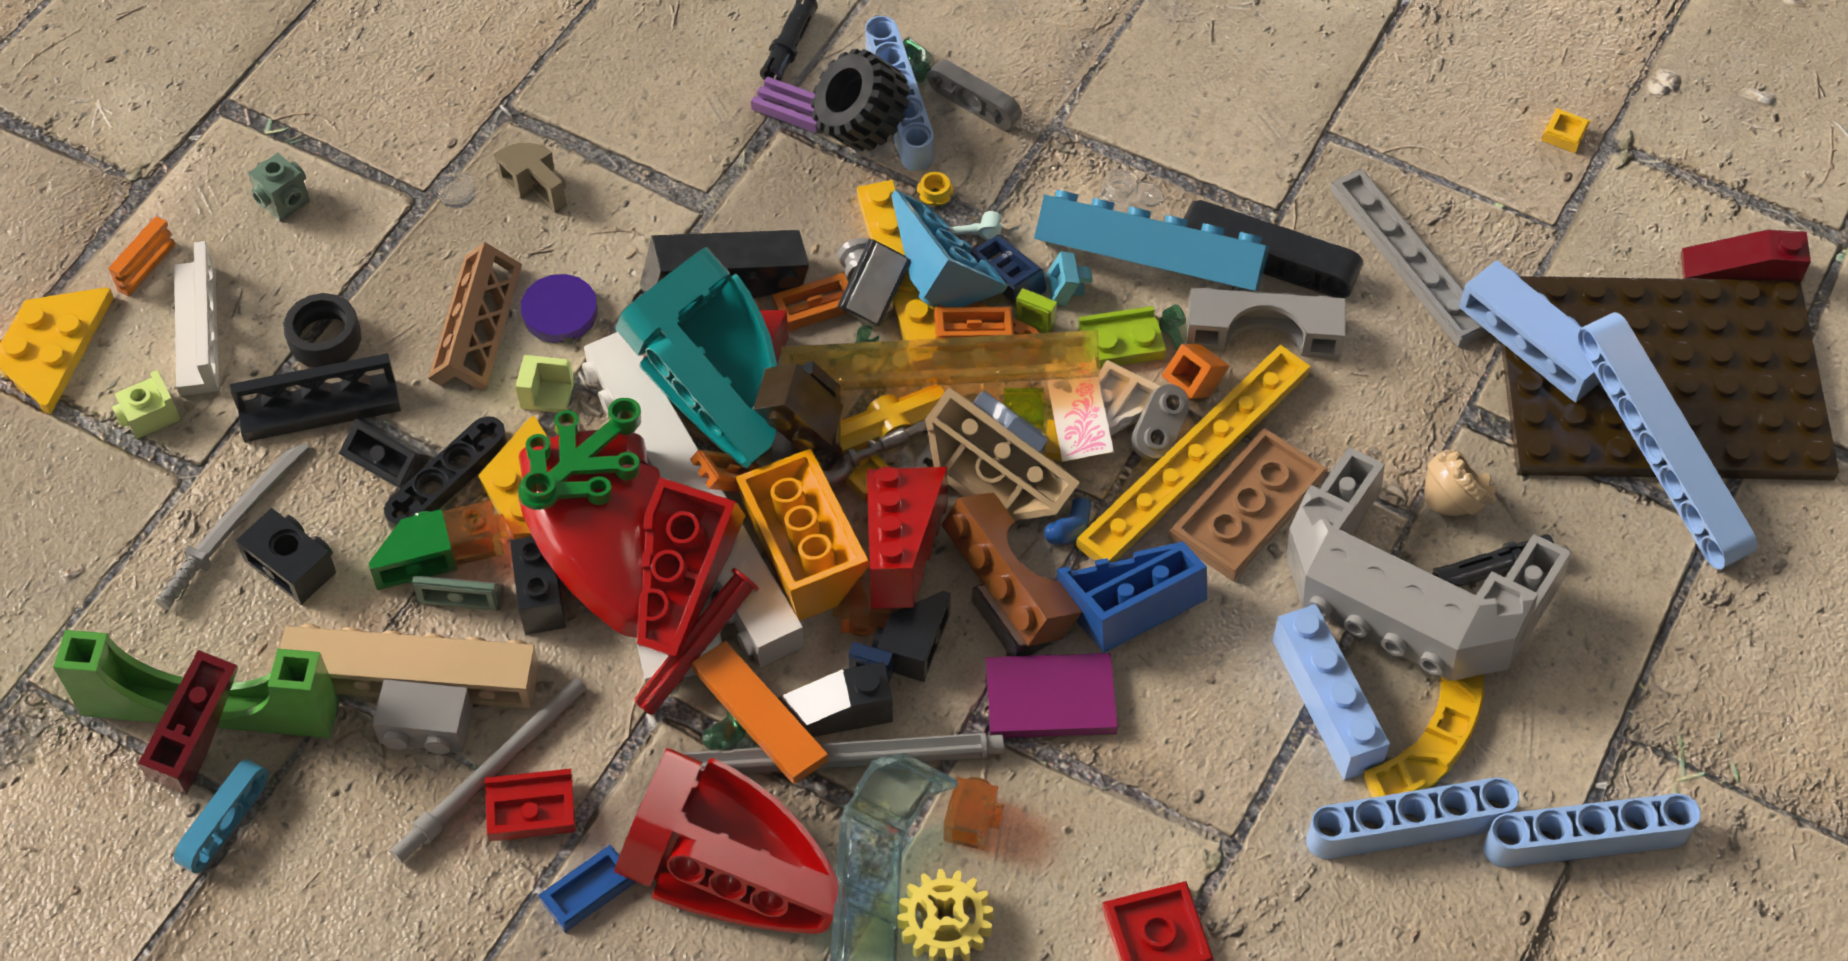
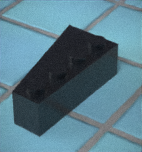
(762, 259)

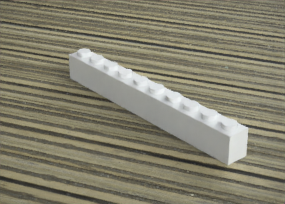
(765, 618)

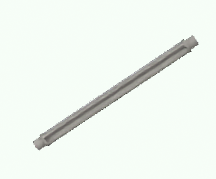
(864, 752)

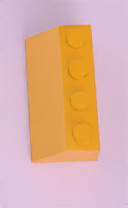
(803, 532)

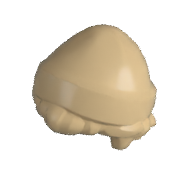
(1456, 488)

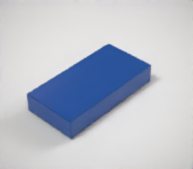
(585, 889)

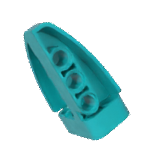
(706, 352)

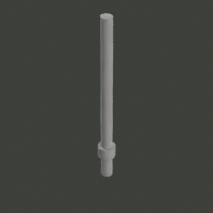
(430, 824)

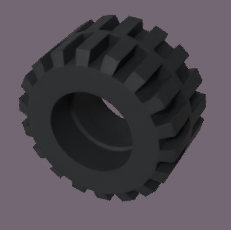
(860, 100)

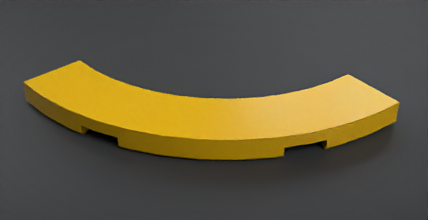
(1438, 746)

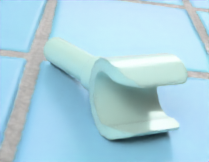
(986, 229)

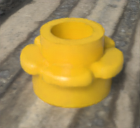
(935, 182)

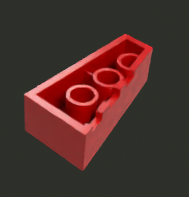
(902, 525)

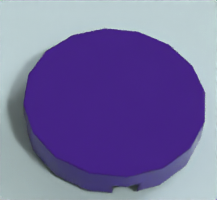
(559, 308)

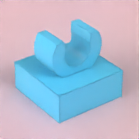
(1066, 278)

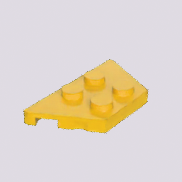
(50, 341)
(503, 476)

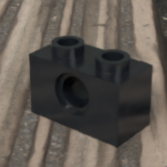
(297, 573)
(536, 588)

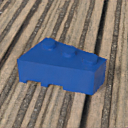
(1135, 593)

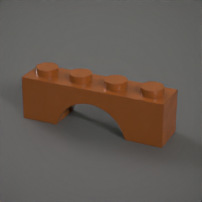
(1033, 604)

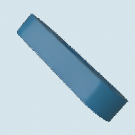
(221, 816)

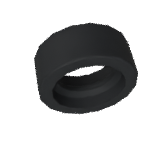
(321, 307)

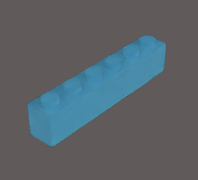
(1152, 242)

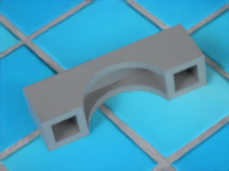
(1309, 321)

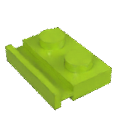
(1126, 335)

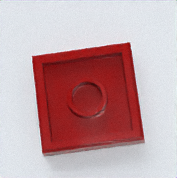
(1157, 926)

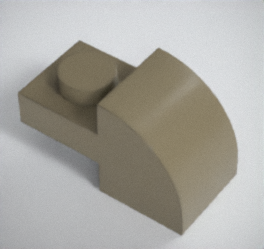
(529, 169)

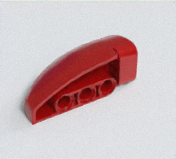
(598, 546)
(727, 850)

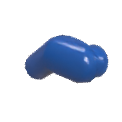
(1071, 527)

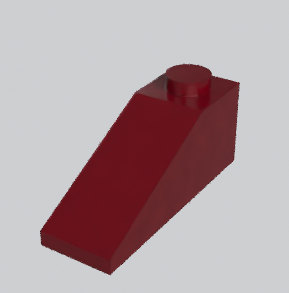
(1750, 257)
(189, 723)

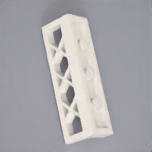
(196, 324)

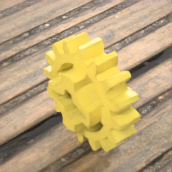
(941, 899)

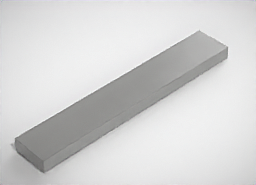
(1407, 254)

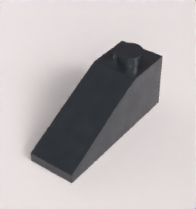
(843, 701)

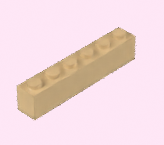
(360, 661)

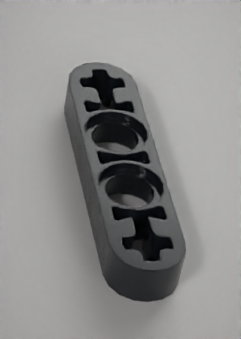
(441, 471)

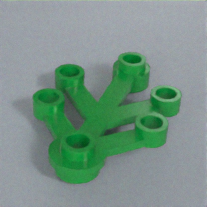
(580, 459)

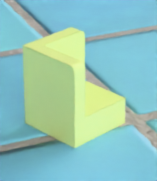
(544, 383)

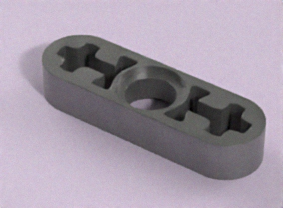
(974, 94)

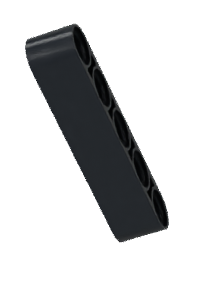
(1291, 254)

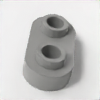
(1160, 419)

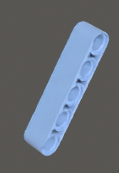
(915, 133)
(1605, 817)
(1396, 831)

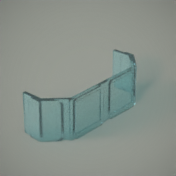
(871, 854)

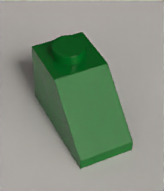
(413, 549)

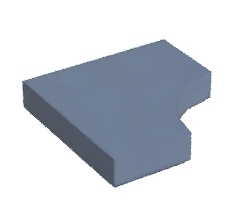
(1011, 420)

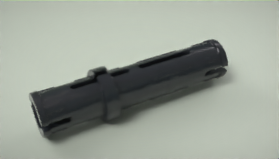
(784, 47)
(1480, 566)

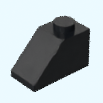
(915, 635)

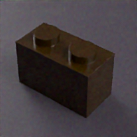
(798, 407)

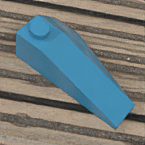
(940, 260)

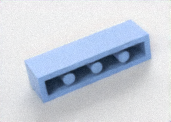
(1529, 328)
(1330, 691)

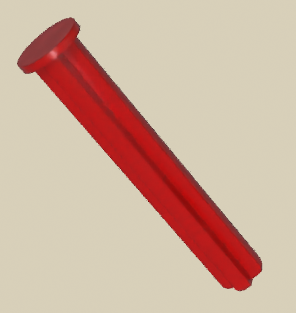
(700, 637)

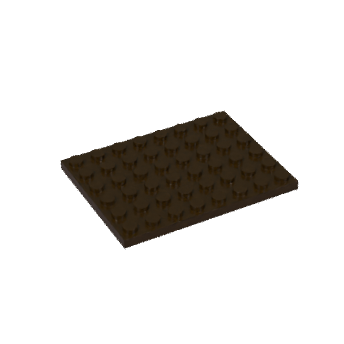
(1729, 356)

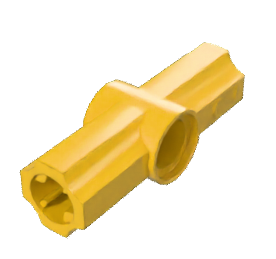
(887, 415)

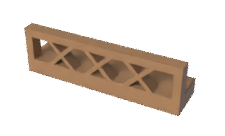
(463, 315)

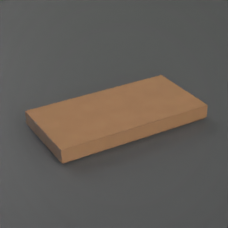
(1248, 503)

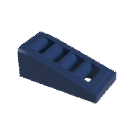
(1030, 275)

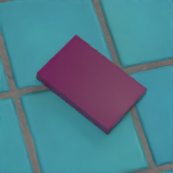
(1051, 695)

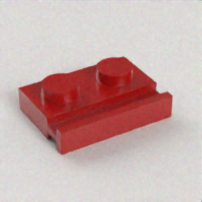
(530, 805)

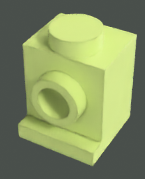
(146, 406)

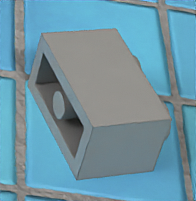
(422, 716)

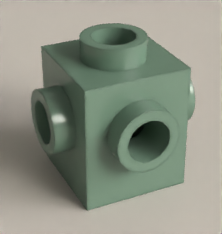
(279, 186)

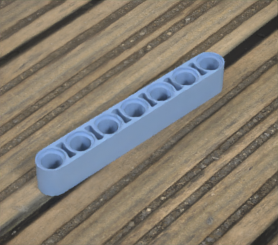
(1667, 441)

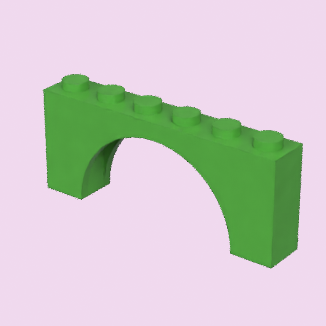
(114, 685)

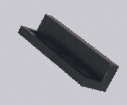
(317, 402)

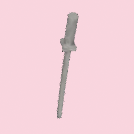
(199, 556)

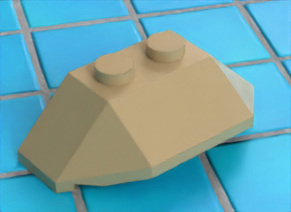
(990, 458)

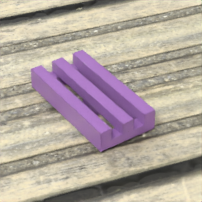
(791, 97)

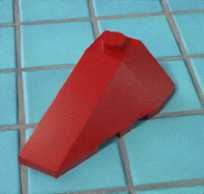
(683, 556)

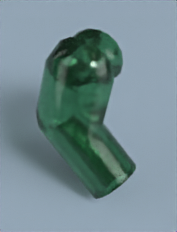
(921, 58)
(723, 734)

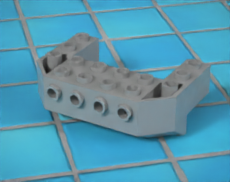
(1401, 604)

